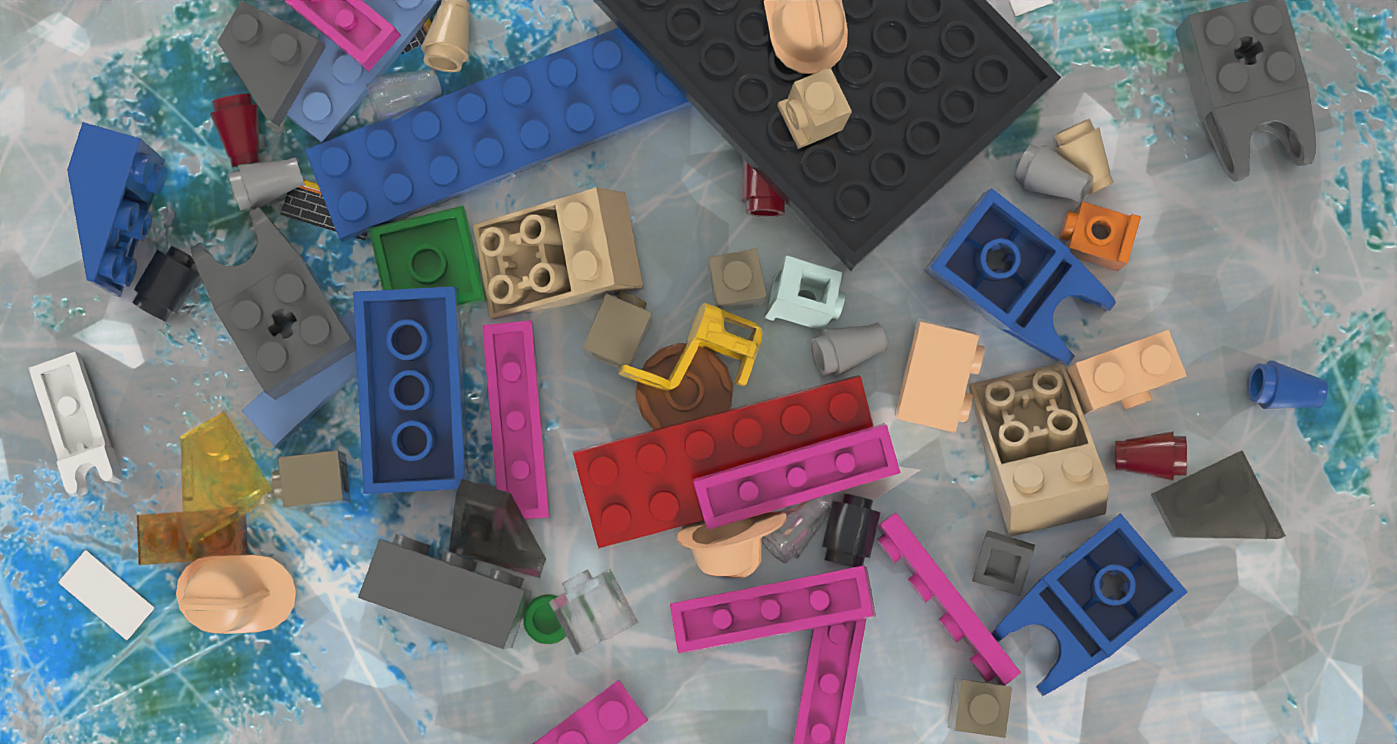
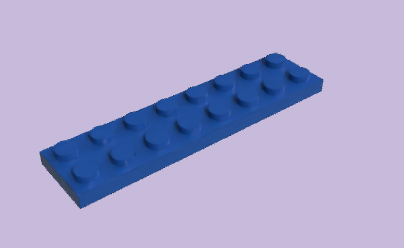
(489, 132)

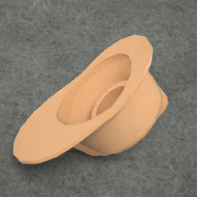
(807, 33)
(731, 548)
(236, 593)

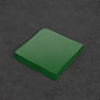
(429, 254)

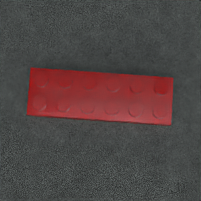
(647, 478)

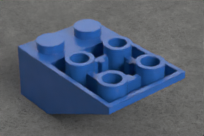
(111, 195)

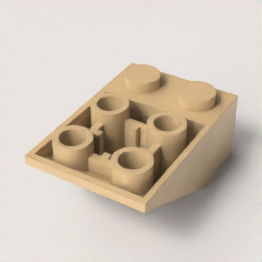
(558, 253)
(1039, 449)

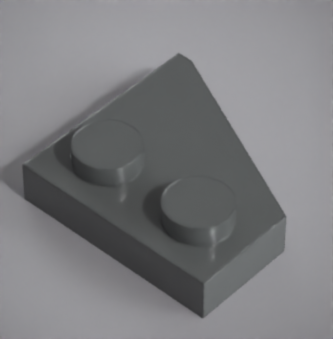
(269, 58)

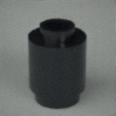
(166, 283)
(850, 531)

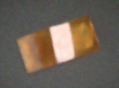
(163, 540)

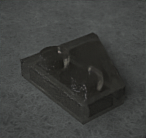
(1219, 503)
(493, 530)

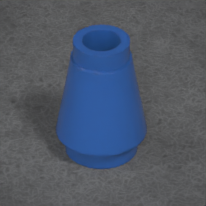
(1281, 386)

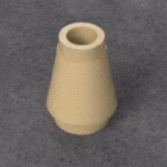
(448, 37)
(1085, 149)

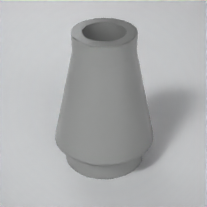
(1051, 174)
(264, 182)
(844, 348)

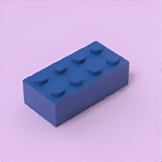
(410, 389)

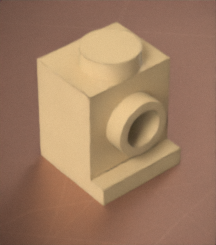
(815, 108)

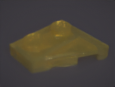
(217, 478)

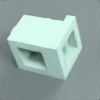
(805, 294)

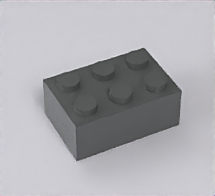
(446, 591)

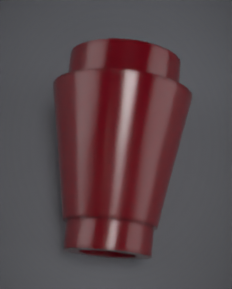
(238, 128)
(1153, 455)

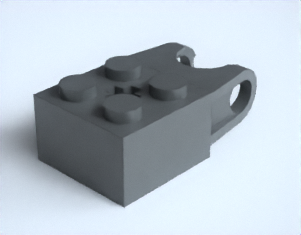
(1249, 98)
(266, 295)

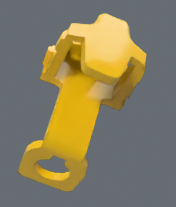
(708, 333)

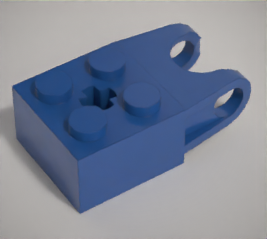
(1030, 286)
(1079, 614)

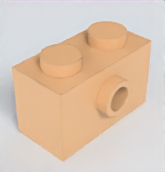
(1126, 373)
(938, 376)

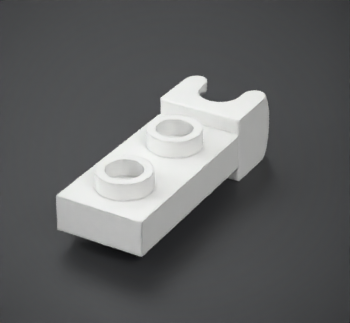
(74, 422)

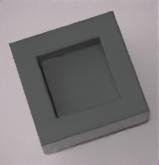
(1003, 562)

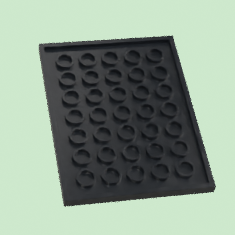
(922, 86)

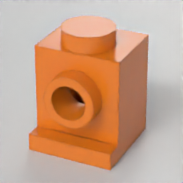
(1108, 252)

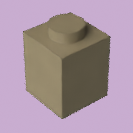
(737, 280)
(618, 330)
(312, 480)
(979, 707)

